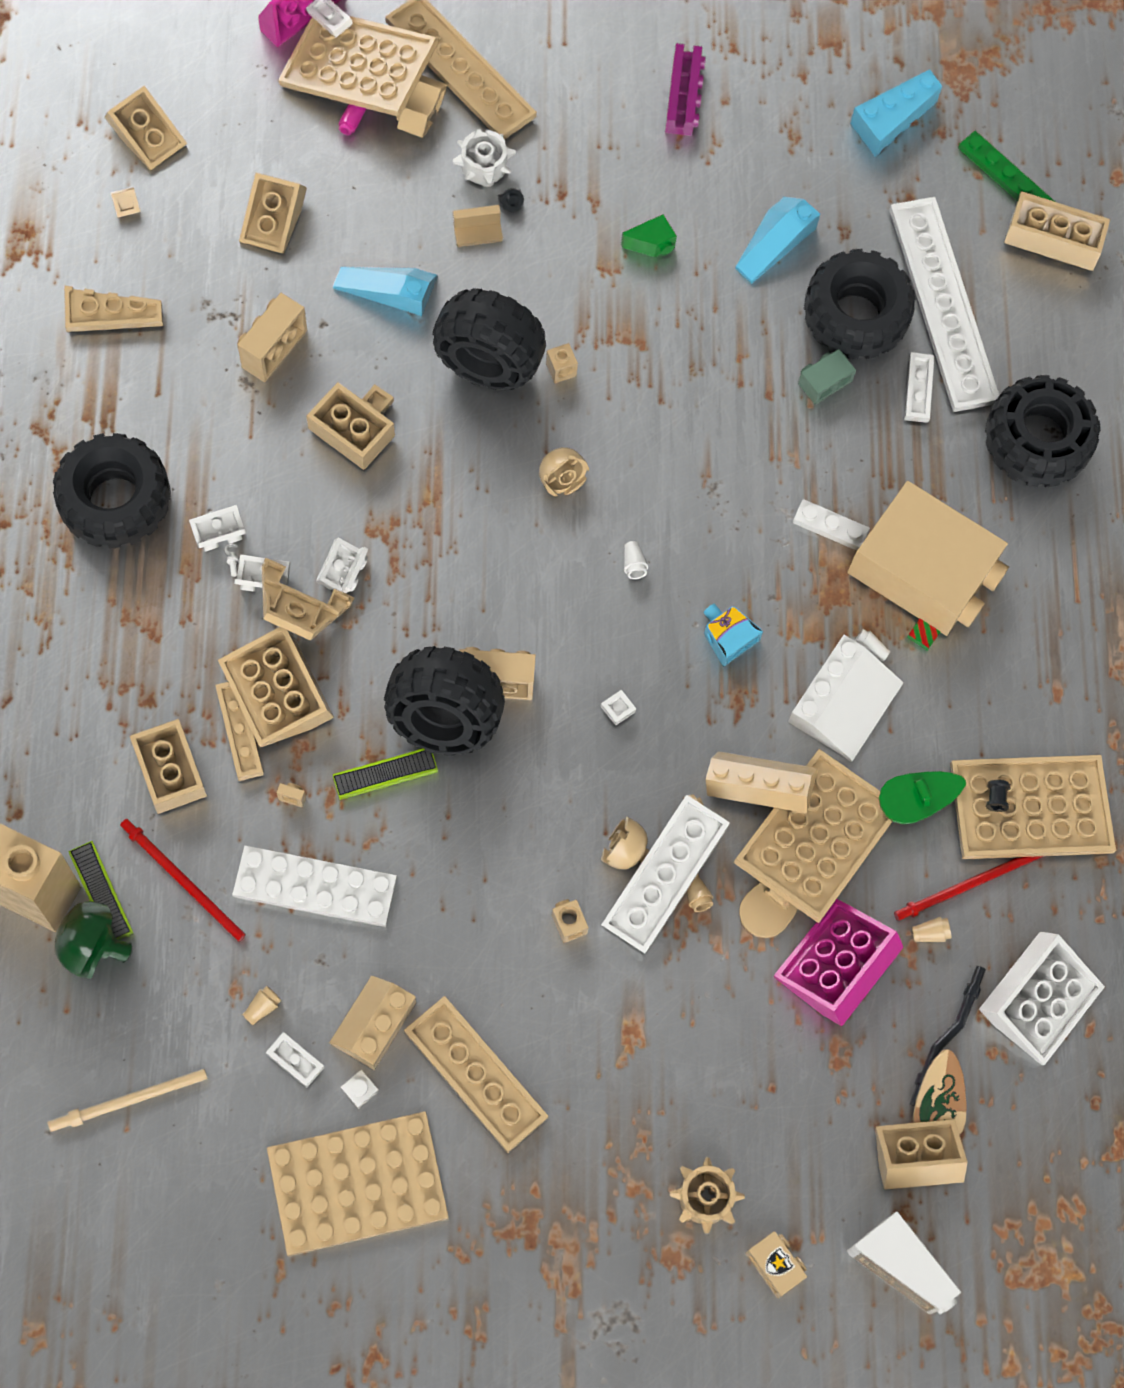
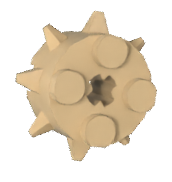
(718, 1184)

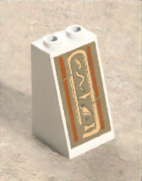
(906, 1265)

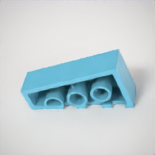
(894, 110)

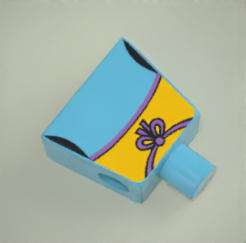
(730, 633)

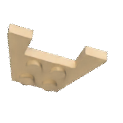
(294, 609)

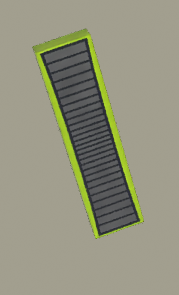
(384, 773)
(99, 887)

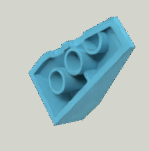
(778, 233)
(392, 286)

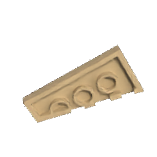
(98, 311)

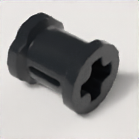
(998, 795)

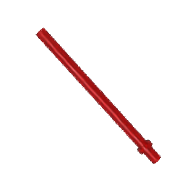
(136, 834)
(913, 908)

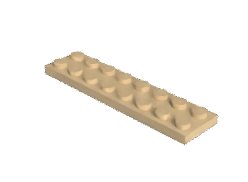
(465, 69)

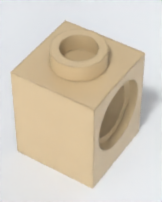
(561, 363)
(569, 931)

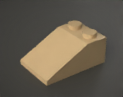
(145, 128)
(272, 212)

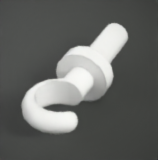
(232, 559)

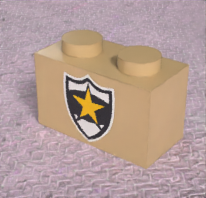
(777, 1264)

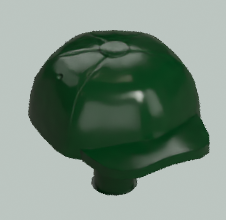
(86, 937)

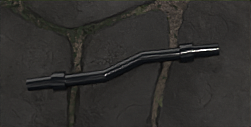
(971, 993)

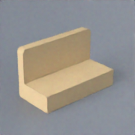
(477, 226)

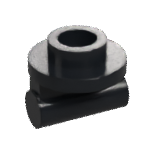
(511, 199)

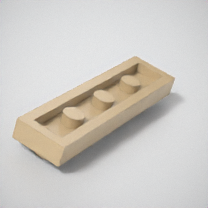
(239, 735)

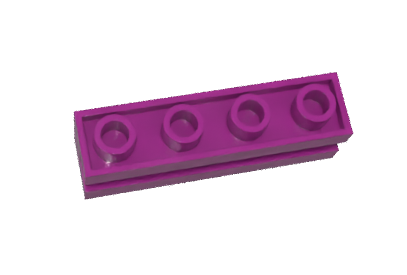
(684, 89)

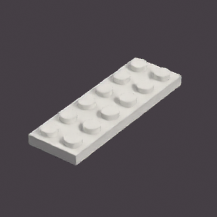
(665, 874)
(315, 886)

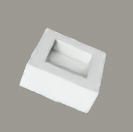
(618, 707)
(359, 1089)

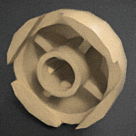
(563, 471)
(626, 845)

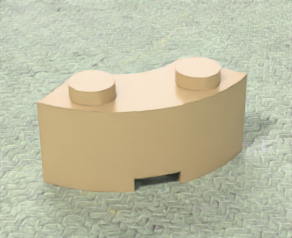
(421, 105)

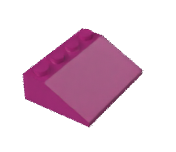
(284, 19)
(839, 961)

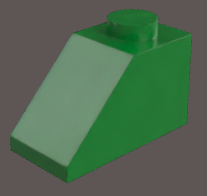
(650, 237)

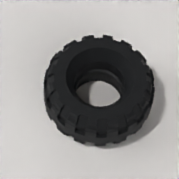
(863, 276)
(489, 339)
(1032, 458)
(105, 460)
(444, 701)

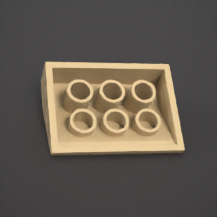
(275, 687)

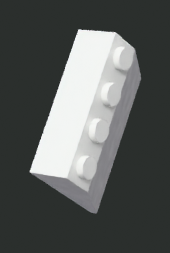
(846, 699)
(1042, 996)

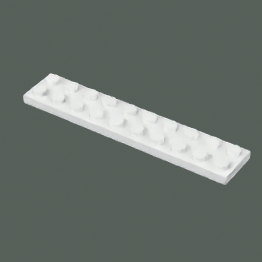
(944, 304)

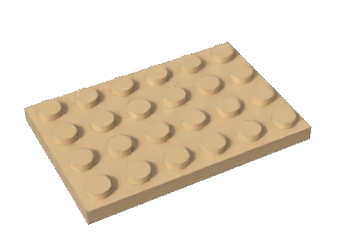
(362, 66)
(1053, 808)
(817, 852)
(357, 1183)

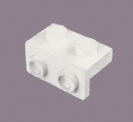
(217, 527)
(342, 566)
(250, 572)

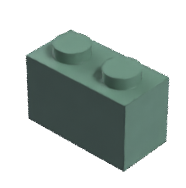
(826, 376)

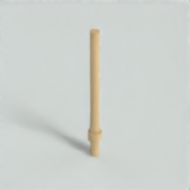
(77, 1117)

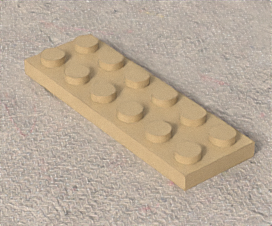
(476, 1074)

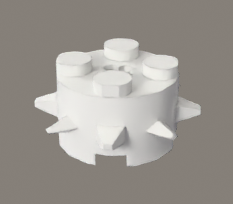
(484, 157)

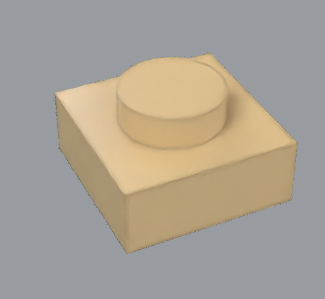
(125, 202)
(378, 399)
(291, 794)

